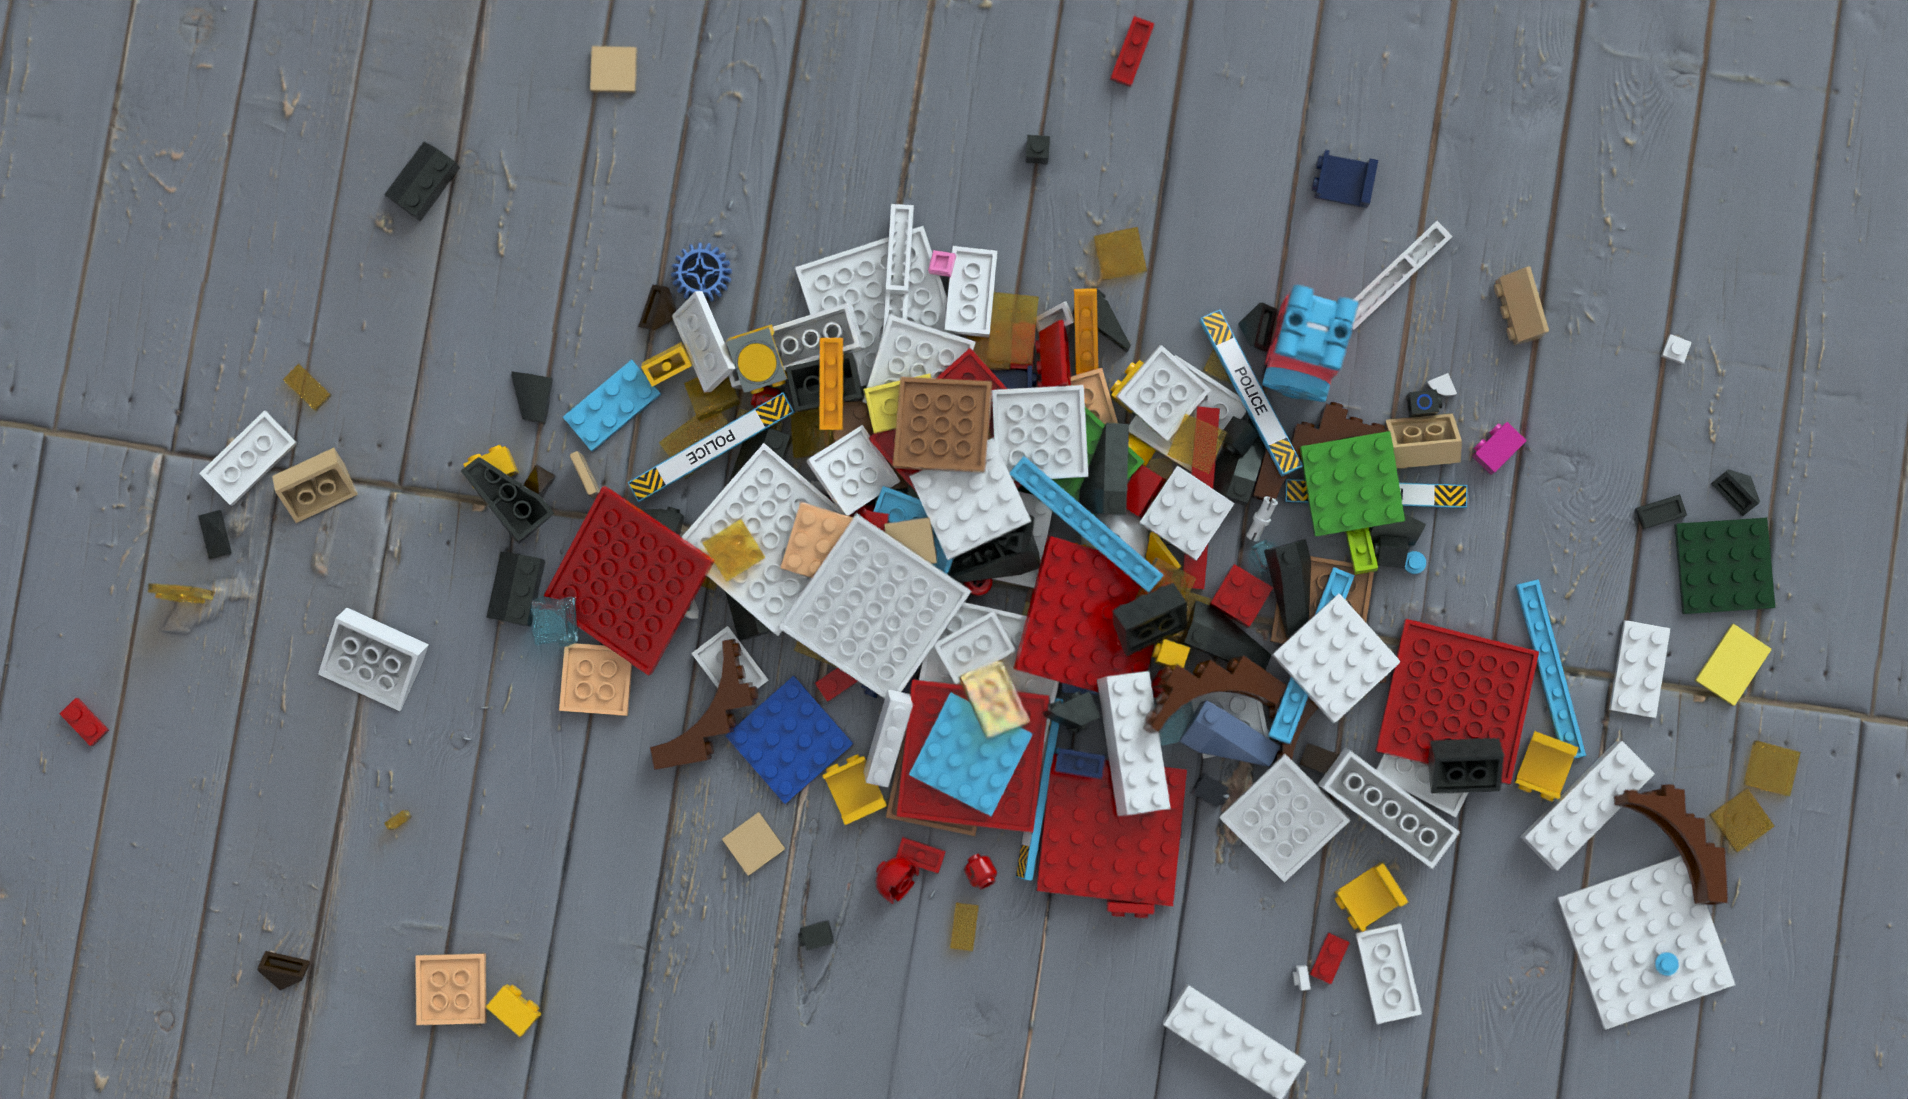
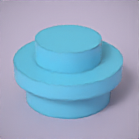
(1415, 562)
(1666, 963)

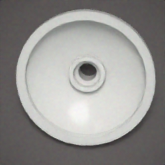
(1127, 528)

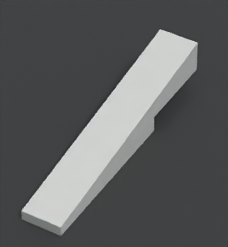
(899, 261)
(1400, 271)

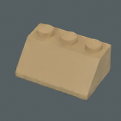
(1521, 306)
(1425, 440)
(314, 485)

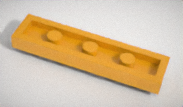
(1086, 330)
(831, 384)

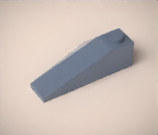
(1223, 735)

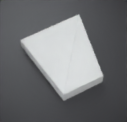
(1059, 312)

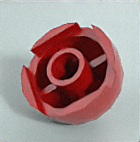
(895, 878)

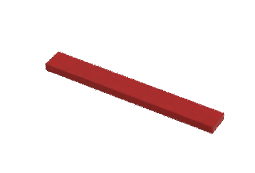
(1197, 567)

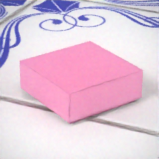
(942, 263)

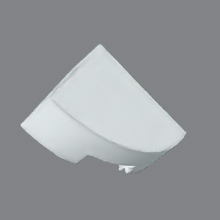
(1443, 385)

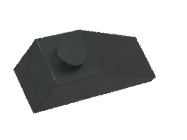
(1108, 323)

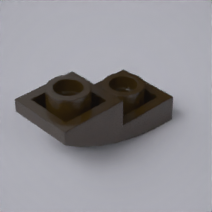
(1318, 758)

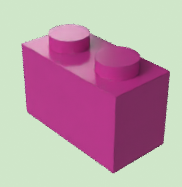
(1498, 448)

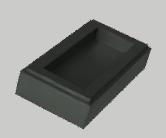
(1661, 511)

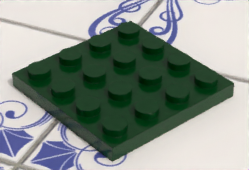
(1724, 565)

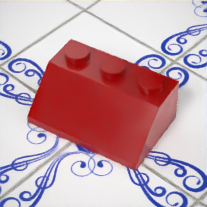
(1054, 356)

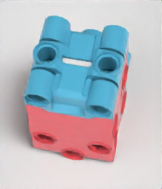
(1308, 344)

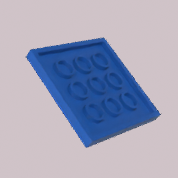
(789, 739)

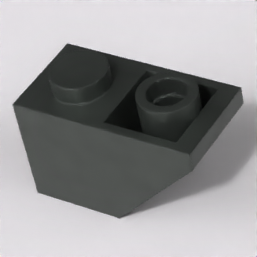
(1075, 712)

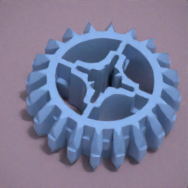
(699, 254)

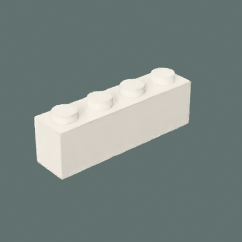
(887, 738)

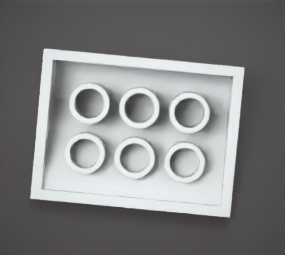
(372, 658)

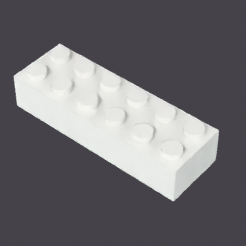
(800, 338)
(1132, 751)
(1586, 805)
(1388, 808)
(1233, 1042)

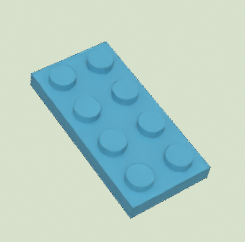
(611, 405)

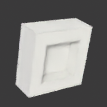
(1676, 349)
(1301, 977)

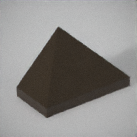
(658, 308)
(539, 480)
(282, 969)

